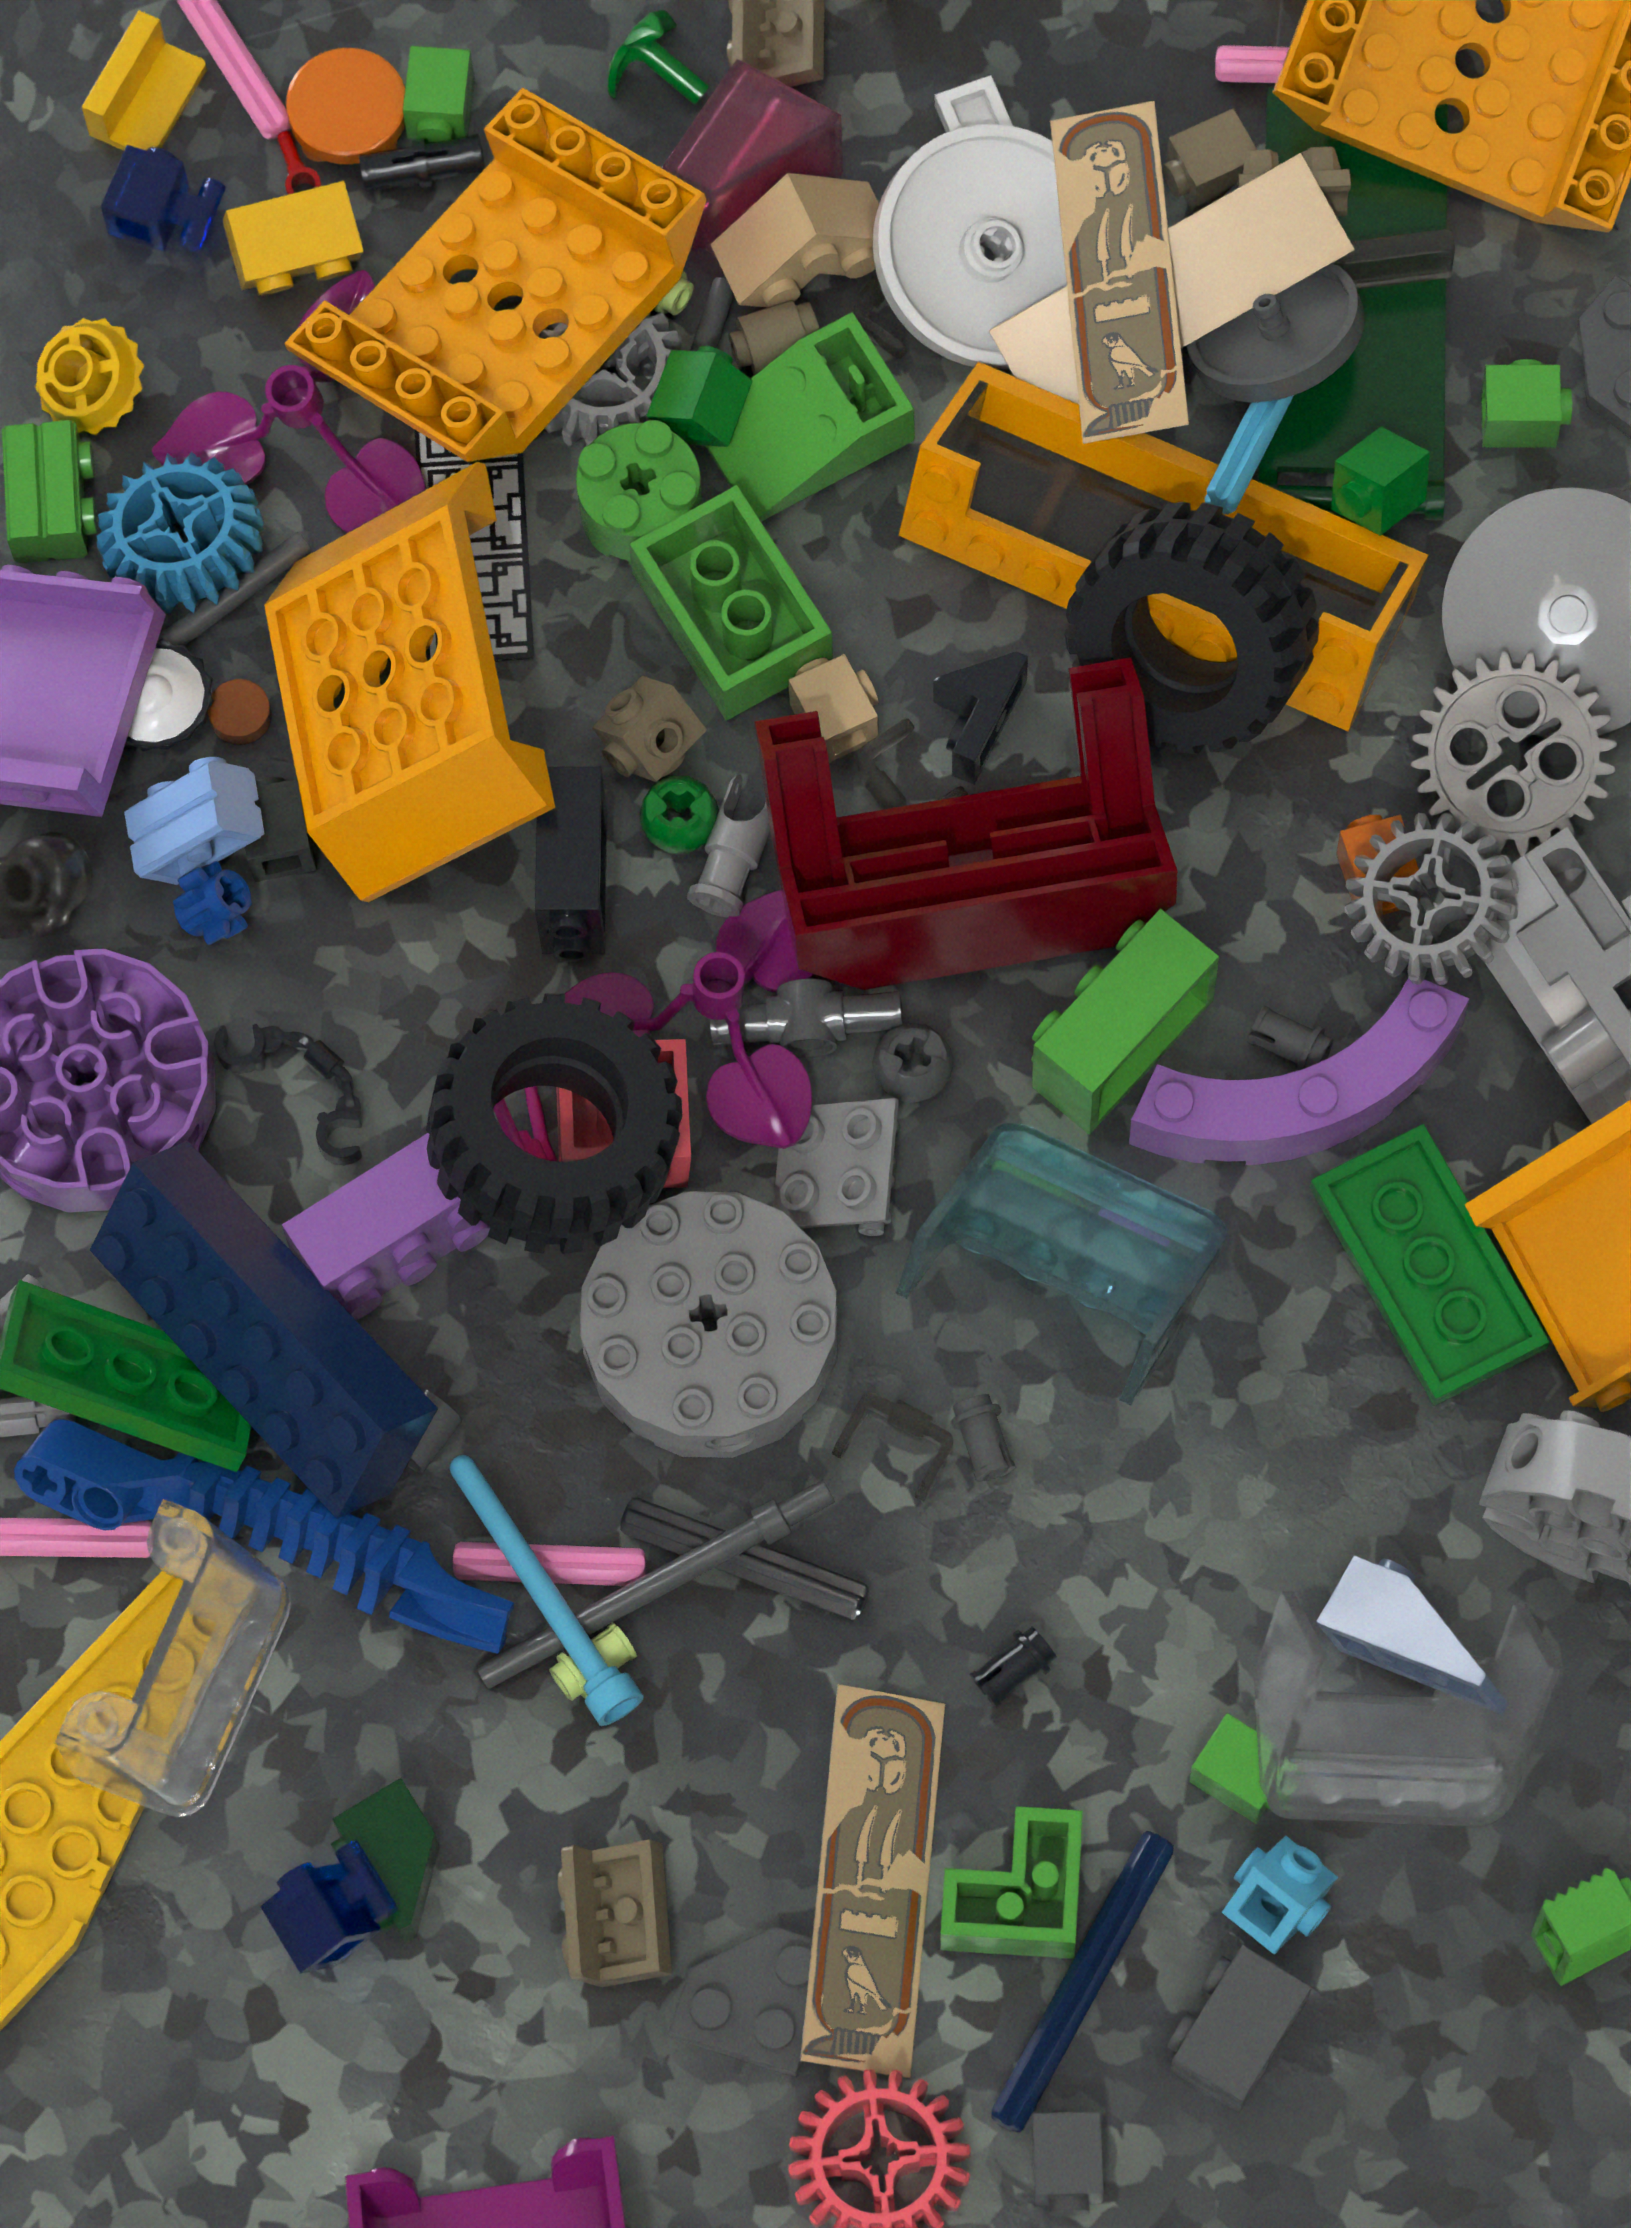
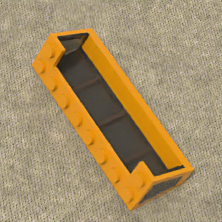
(1032, 506)

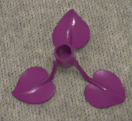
(227, 429)
(759, 1096)

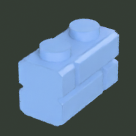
(194, 820)

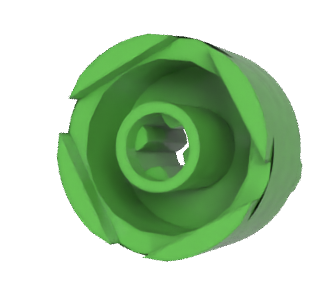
(633, 462)

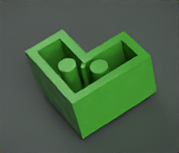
(1022, 1909)

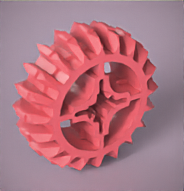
(910, 2155)

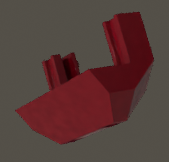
(977, 873)

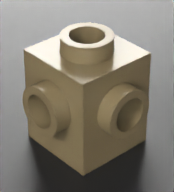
(648, 730)

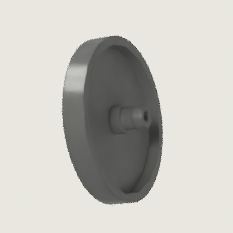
(1283, 340)

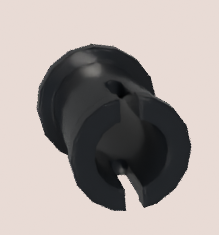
(1014, 1666)

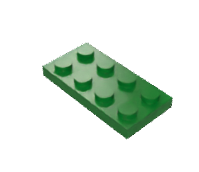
(1428, 1264)
(116, 1376)

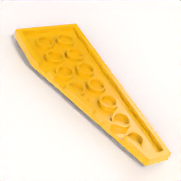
(57, 1831)

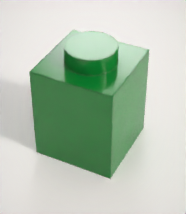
(700, 396)
(1380, 480)

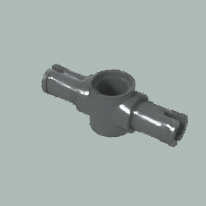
(812, 1017)

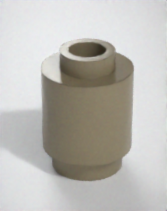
(769, 333)

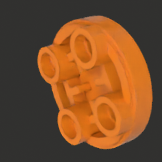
(346, 106)

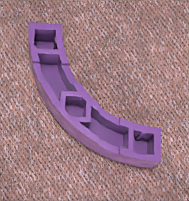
(1306, 1108)

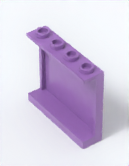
(69, 684)

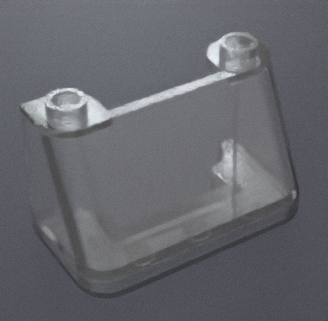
(198, 1682)

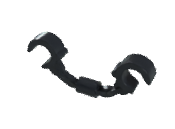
(323, 1060)

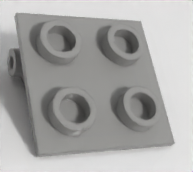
(841, 1167)

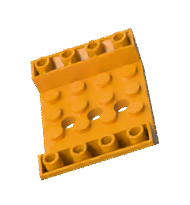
(1539, 126)
(553, 219)
(427, 758)

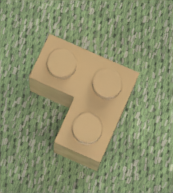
(795, 233)

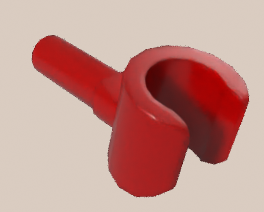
(296, 169)

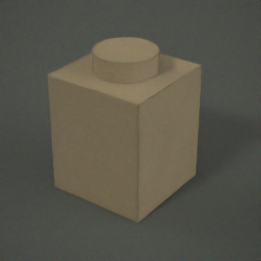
(1207, 159)

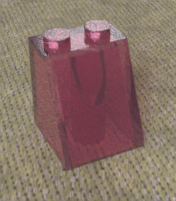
(748, 141)

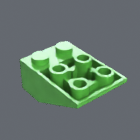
(815, 419)

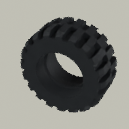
(1231, 574)
(569, 1050)

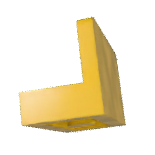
(142, 88)

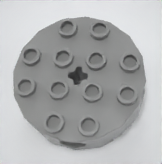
(722, 1386)
(1564, 1494)

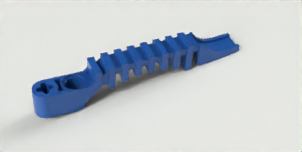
(117, 1485)

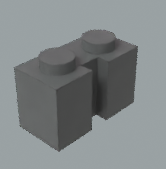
(1238, 2027)

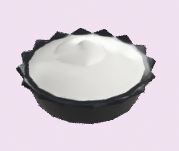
(171, 699)

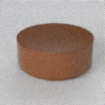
(239, 712)

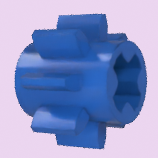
(212, 903)

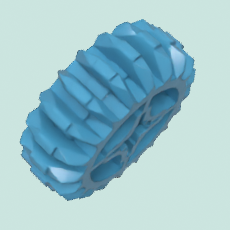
(211, 510)

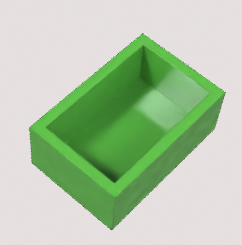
(1123, 1019)

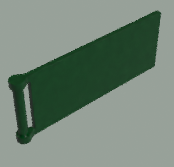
(1400, 361)

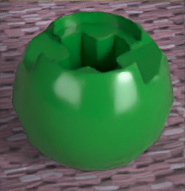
(680, 794)

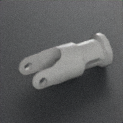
(732, 853)

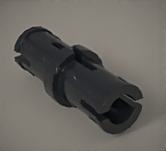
(422, 163)

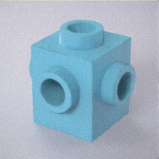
(1280, 1894)

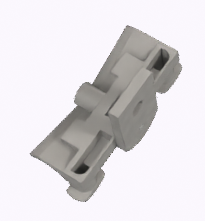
(1563, 970)

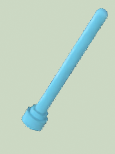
(608, 1691)

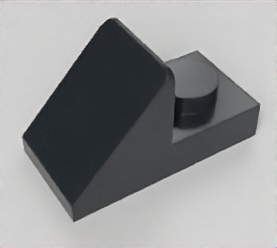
(984, 700)

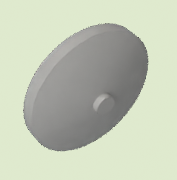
(1551, 583)

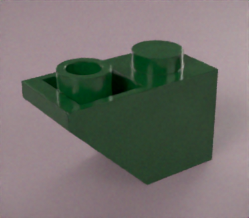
(399, 1848)

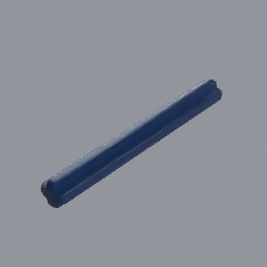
(1082, 1982)

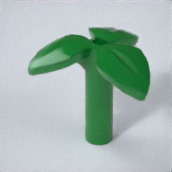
(642, 47)

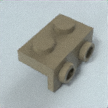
(779, 38)
(615, 1913)

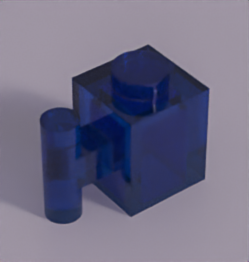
(153, 196)
(329, 1909)

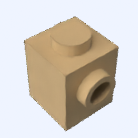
(842, 703)

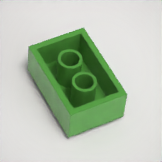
(730, 601)

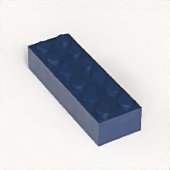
(263, 1329)

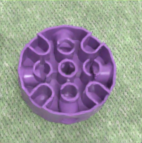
(107, 1021)

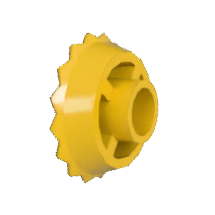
(89, 375)

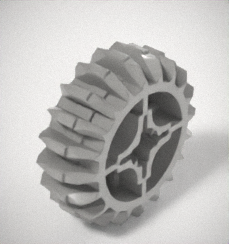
(584, 412)
(1437, 847)

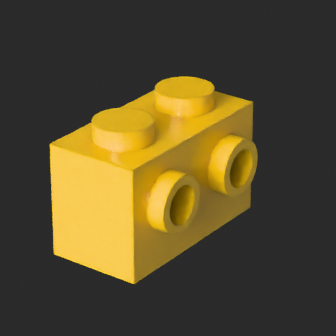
(293, 238)

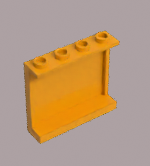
(1570, 1247)

